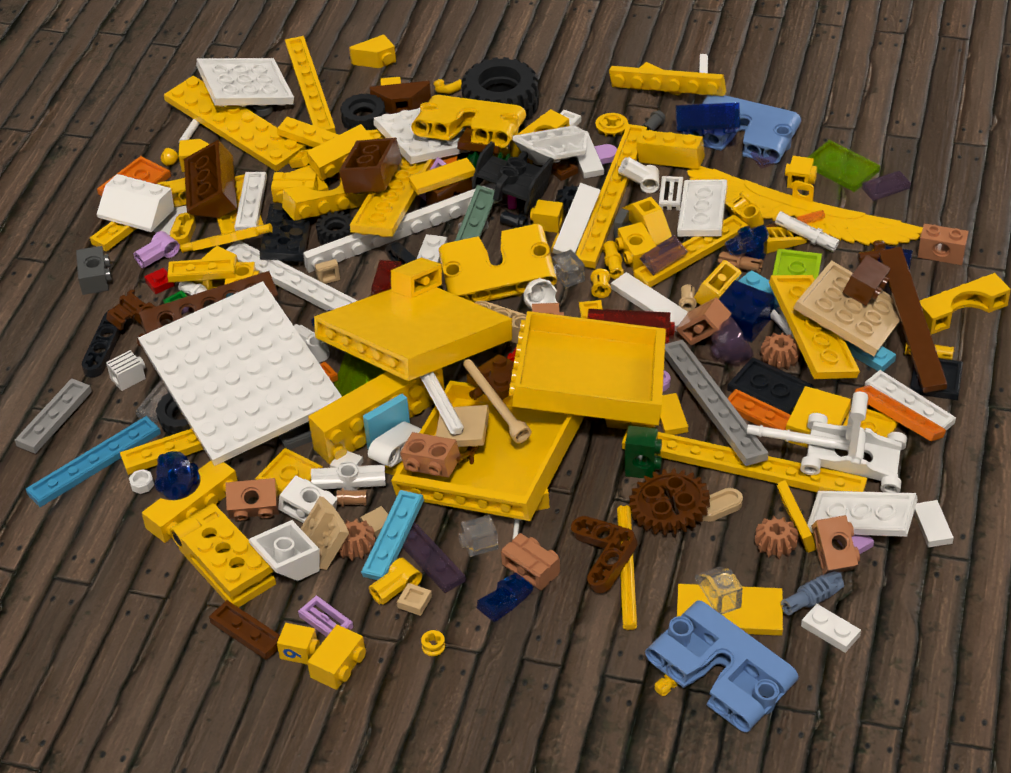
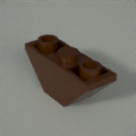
(403, 95)

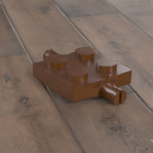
(497, 373)

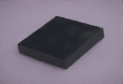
(952, 371)

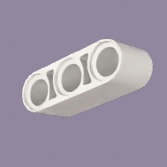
(387, 447)

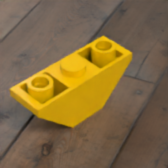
(652, 217)

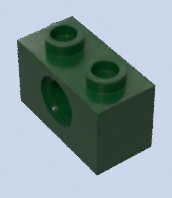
(642, 452)

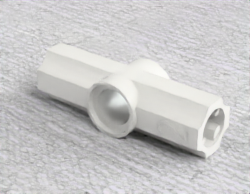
(348, 476)

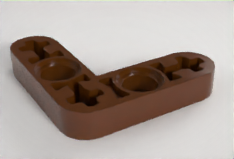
(612, 548)

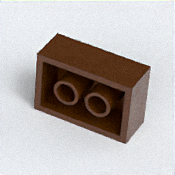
(370, 165)

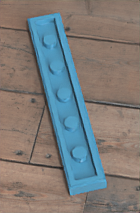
(92, 461)

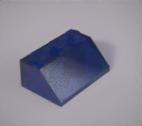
(707, 118)

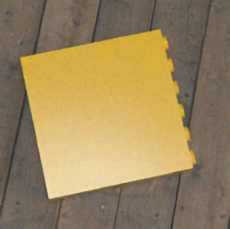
(413, 333)
(589, 368)
(489, 481)

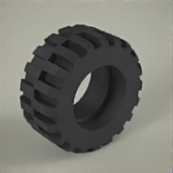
(503, 82)

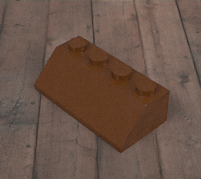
(210, 181)

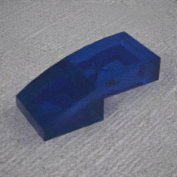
(505, 598)

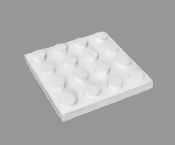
(244, 81)
(413, 147)

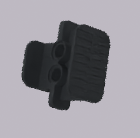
(513, 176)

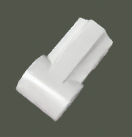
(644, 175)
(316, 346)

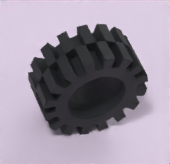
(333, 222)

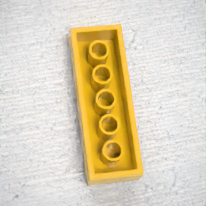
(341, 423)

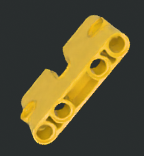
(496, 119)
(474, 278)

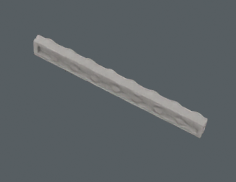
(715, 403)

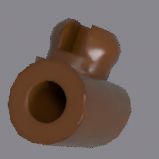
(874, 253)

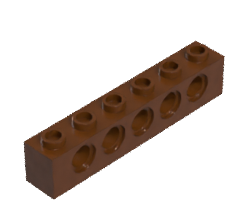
(174, 310)

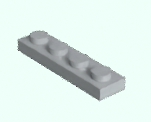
(53, 416)

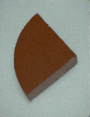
(564, 171)

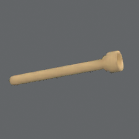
(518, 430)

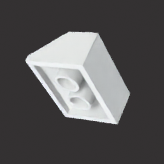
(135, 203)

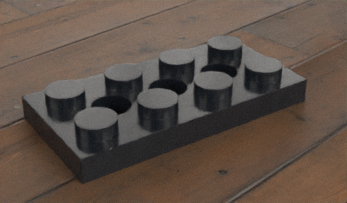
(285, 231)

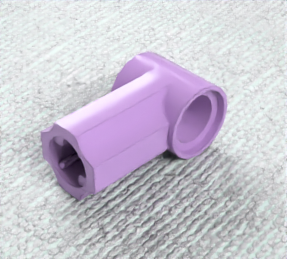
(160, 246)

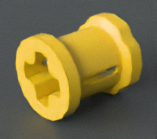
(602, 282)

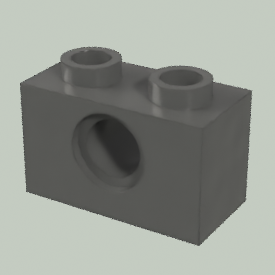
(93, 270)

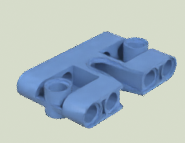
(763, 126)
(710, 640)

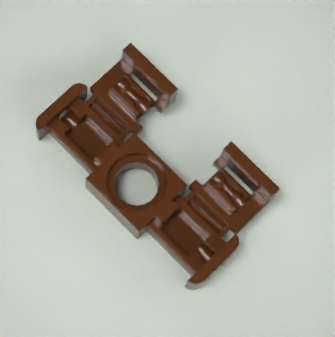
(129, 307)

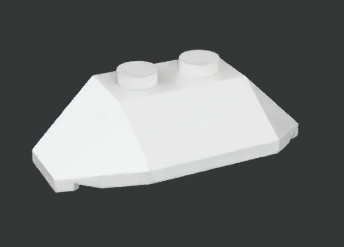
(553, 143)

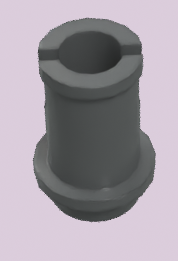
(656, 119)

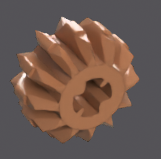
(780, 350)
(776, 537)
(359, 540)

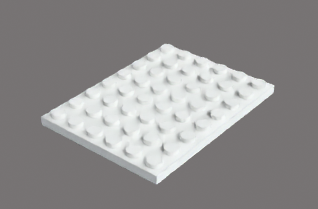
(239, 372)

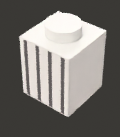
(126, 370)

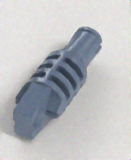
(813, 592)

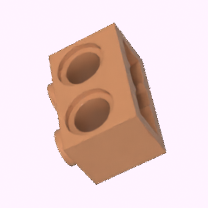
(430, 454)

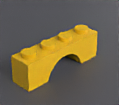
(305, 203)
(985, 293)
(168, 513)

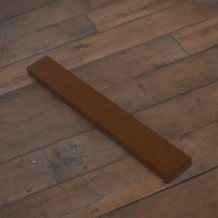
(913, 321)

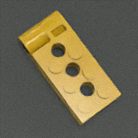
(223, 555)

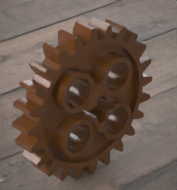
(683, 492)

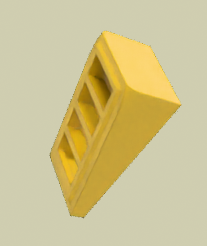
(778, 240)

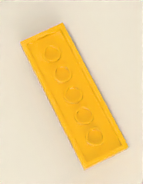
(821, 348)

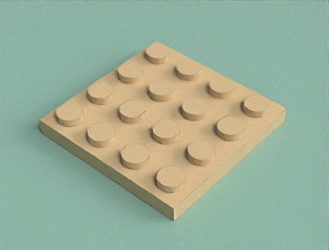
(854, 322)

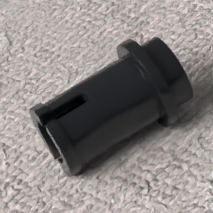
(514, 219)

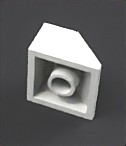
(288, 551)

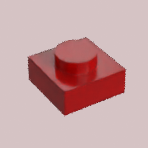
(158, 281)

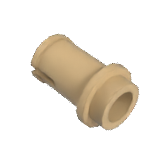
(687, 298)

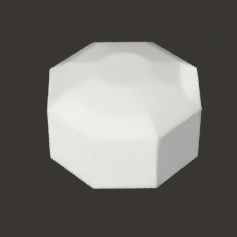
(141, 481)

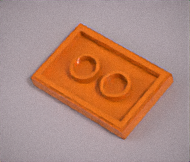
(143, 170)

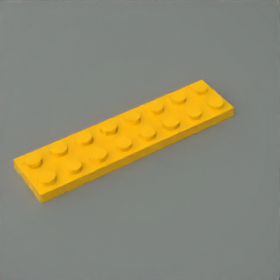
(234, 124)
(384, 211)

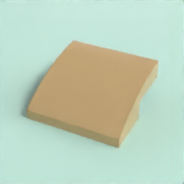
(326, 530)

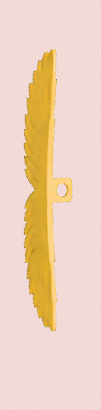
(838, 222)

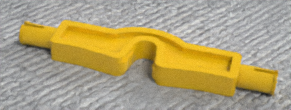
(226, 238)

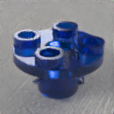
(749, 242)
(175, 475)

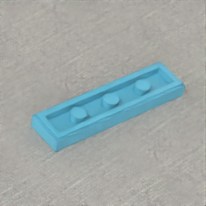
(392, 534)

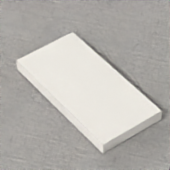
(702, 208)
(867, 511)

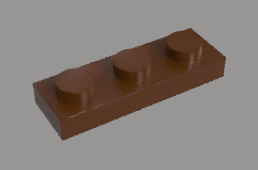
(245, 629)

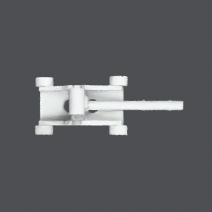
(854, 439)

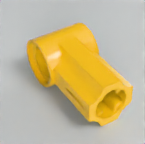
(395, 581)

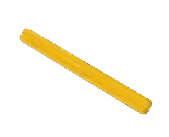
(627, 577)

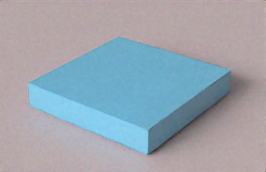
(385, 417)

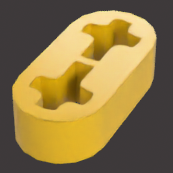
(185, 225)

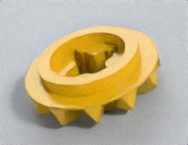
(616, 121)

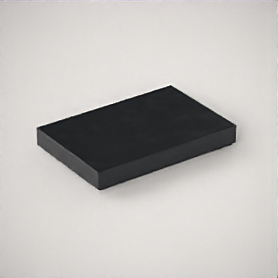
(769, 385)

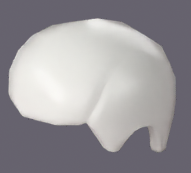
(539, 292)

